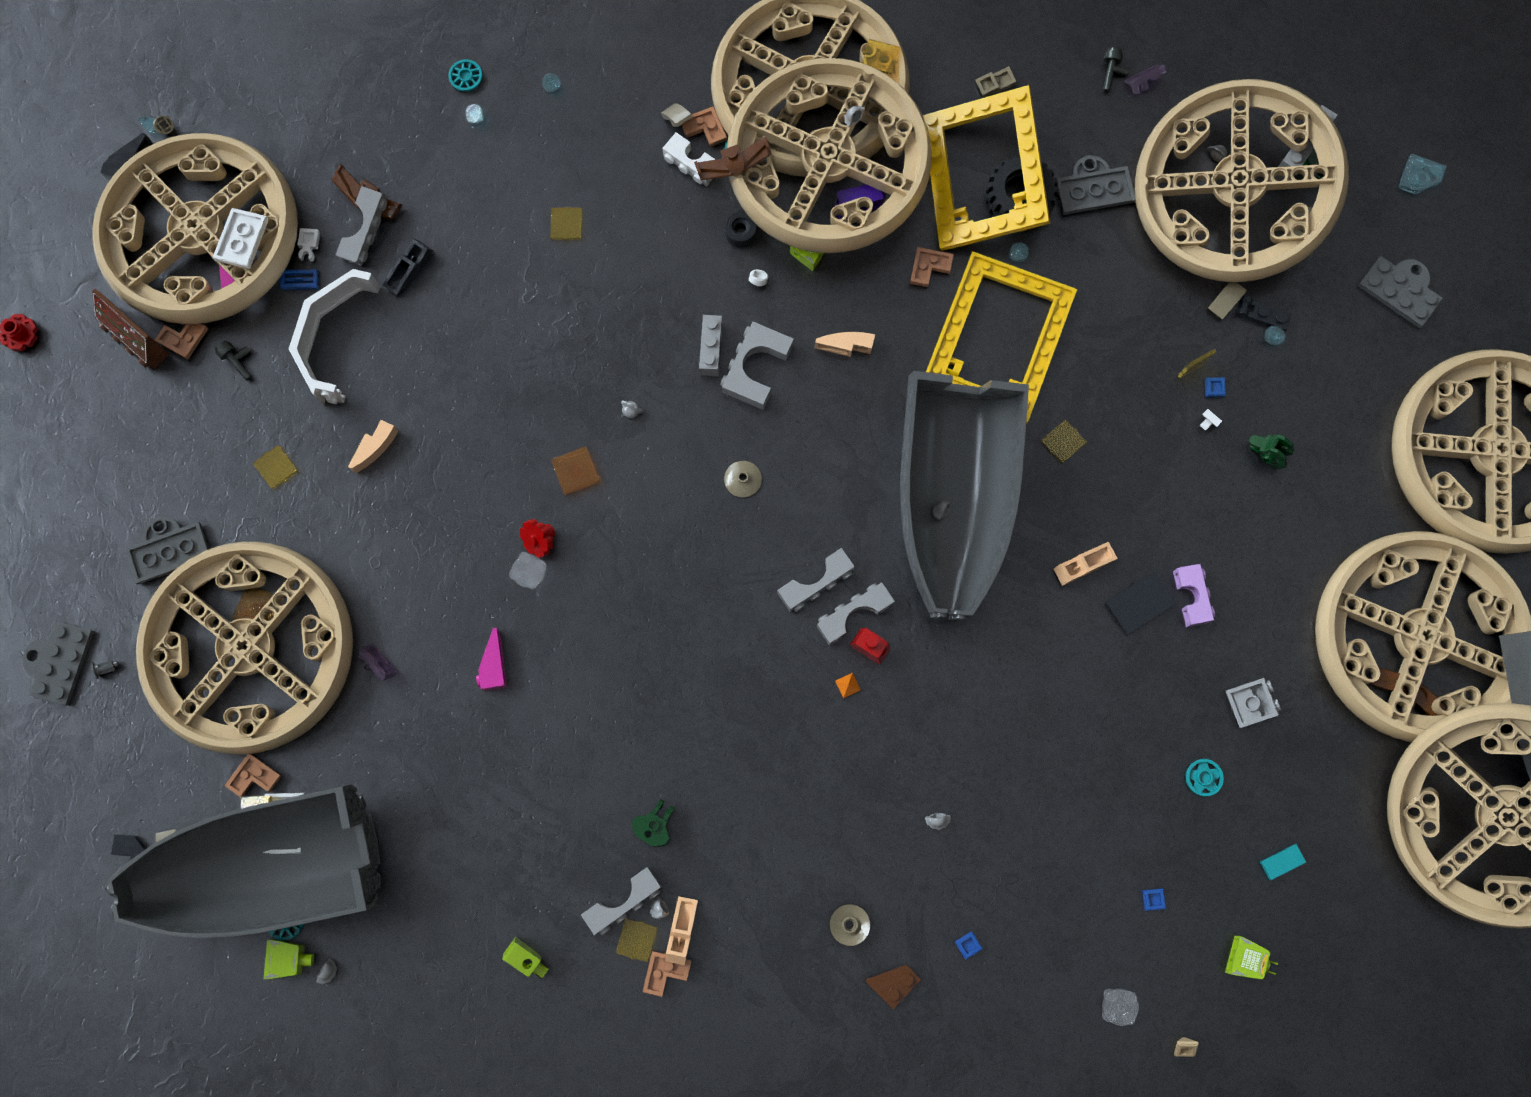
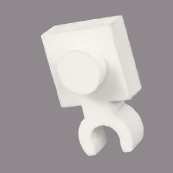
(307, 241)

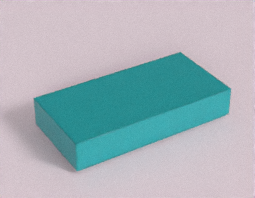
(1282, 862)

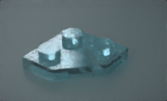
(1421, 174)

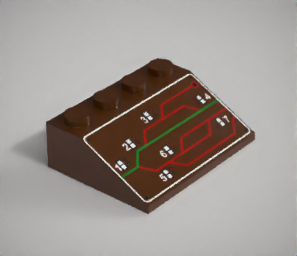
(127, 332)

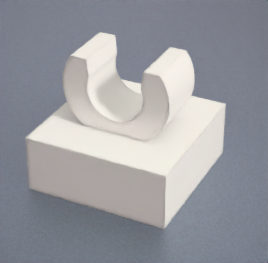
(1210, 419)

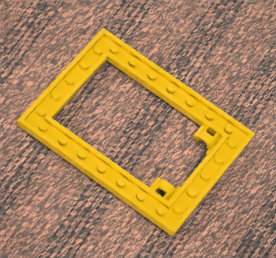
(1023, 216)
(1009, 275)

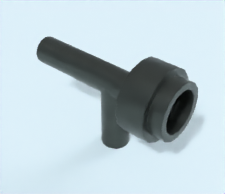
(1112, 57)
(226, 350)

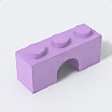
(1193, 579)

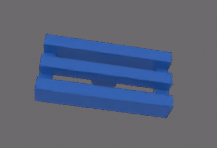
(294, 283)

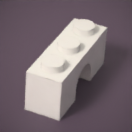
(676, 152)

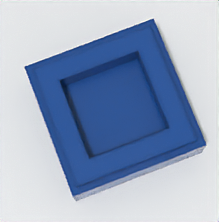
(1215, 387)
(1154, 899)
(968, 945)

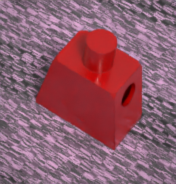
(871, 645)

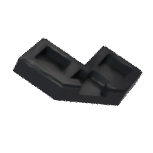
(126, 846)

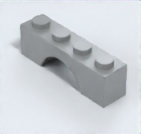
(355, 248)
(796, 594)
(875, 600)
(600, 917)

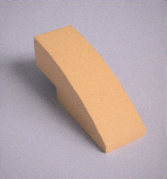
(845, 342)
(373, 446)
(1085, 563)
(681, 931)

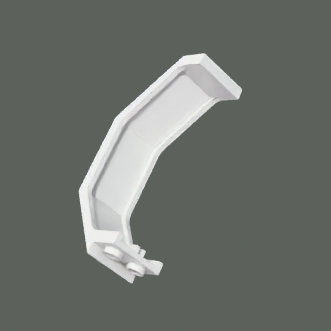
(308, 322)

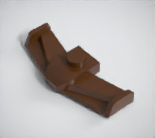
(734, 161)
(351, 189)
(1423, 698)

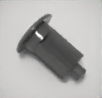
(103, 668)

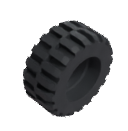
(1009, 173)

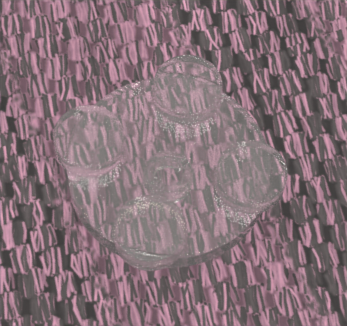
(528, 570)
(1119, 1007)

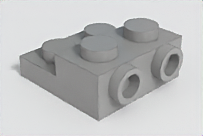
(1253, 702)

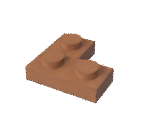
(706, 122)
(929, 260)
(184, 342)
(252, 771)
(659, 970)

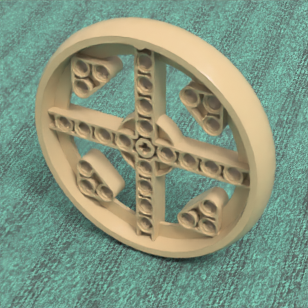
(773, 13)
(1192, 113)
(829, 155)
(115, 227)
(1496, 449)
(1402, 549)
(222, 563)
(1408, 829)

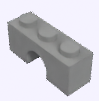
(710, 345)

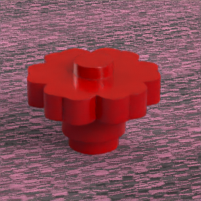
(18, 332)
(537, 537)

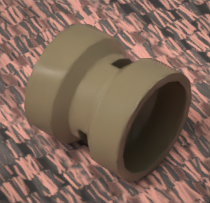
(161, 127)

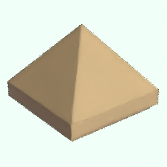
(1186, 1047)

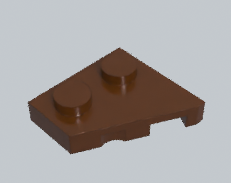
(894, 984)

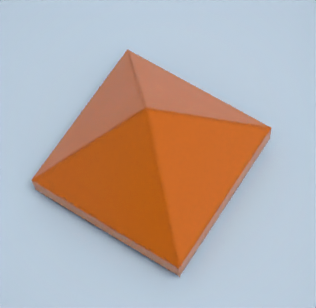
(847, 685)

